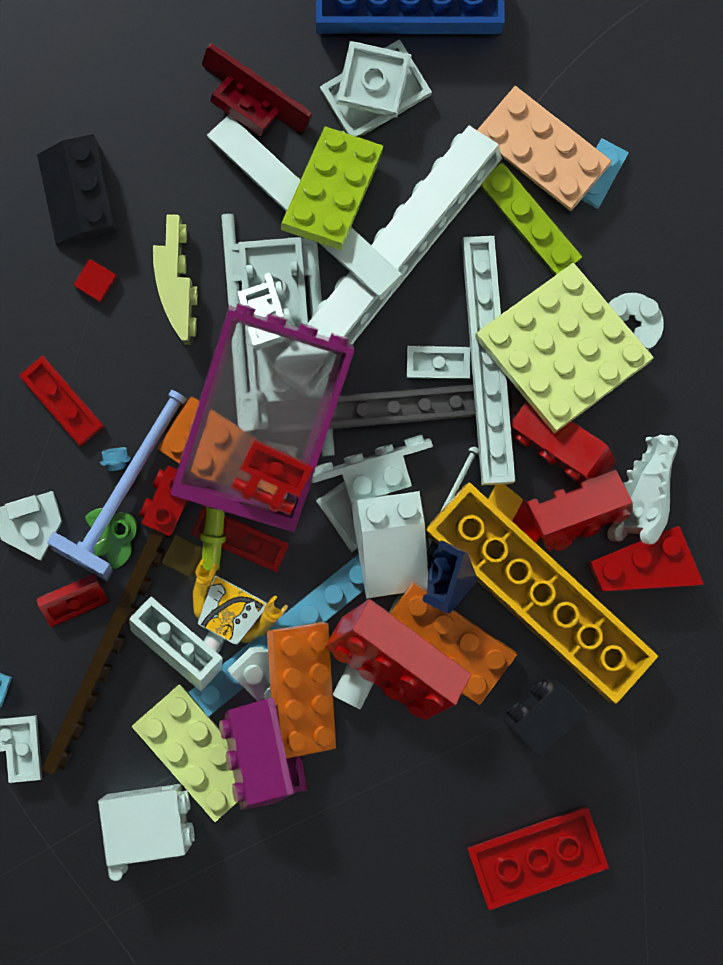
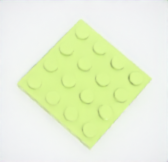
(563, 347)

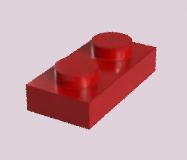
(72, 600)

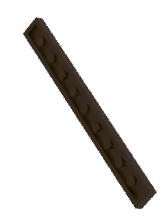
(111, 642)

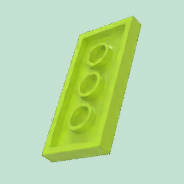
(332, 188)

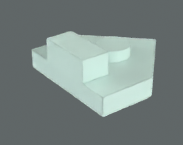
(30, 523)

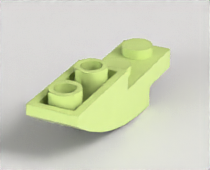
(175, 291)

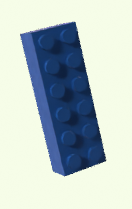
(410, 16)

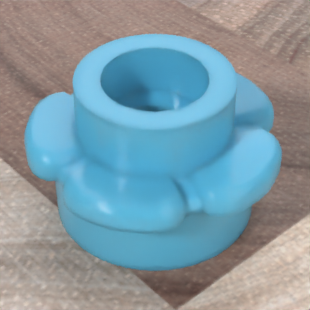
(115, 458)

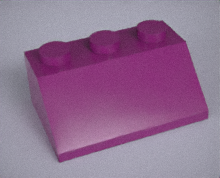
(256, 754)

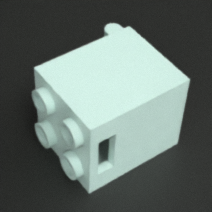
(145, 826)

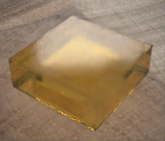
(183, 555)

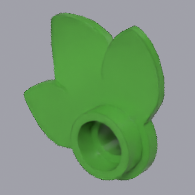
(113, 543)

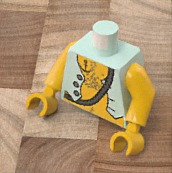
(230, 611)

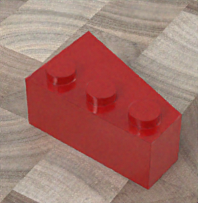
(570, 448)
(581, 510)
(647, 565)

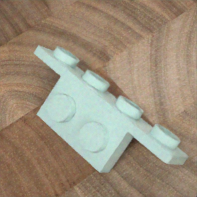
(376, 473)

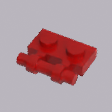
(274, 468)

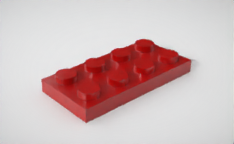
(537, 858)

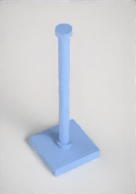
(83, 552)

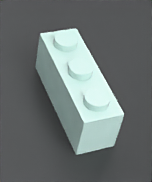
(176, 643)

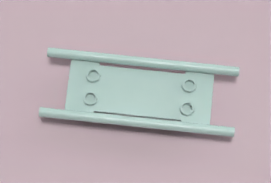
(288, 262)

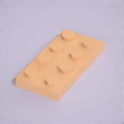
(544, 148)

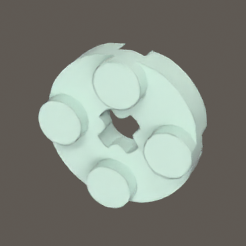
(645, 312)

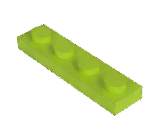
(529, 219)

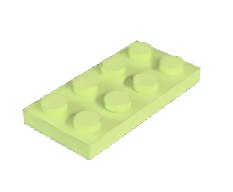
(190, 749)

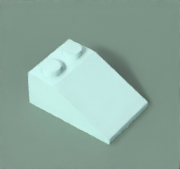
(391, 543)

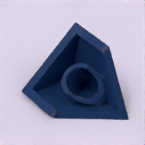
(449, 577)

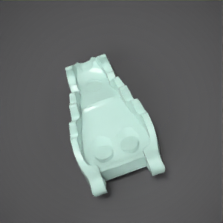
(649, 491)

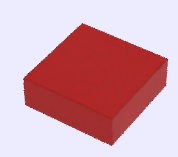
(95, 280)

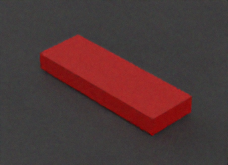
(61, 401)
(247, 542)

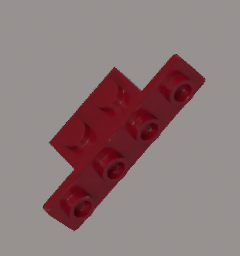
(251, 97)

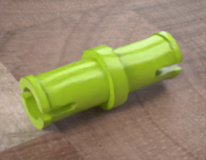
(213, 537)

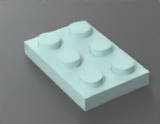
(360, 122)

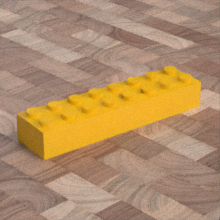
(543, 594)

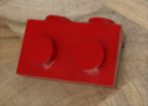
(164, 509)

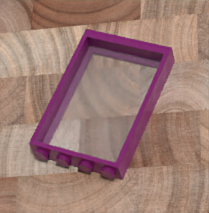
(267, 387)

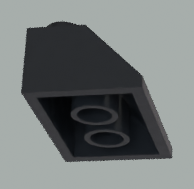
(76, 190)

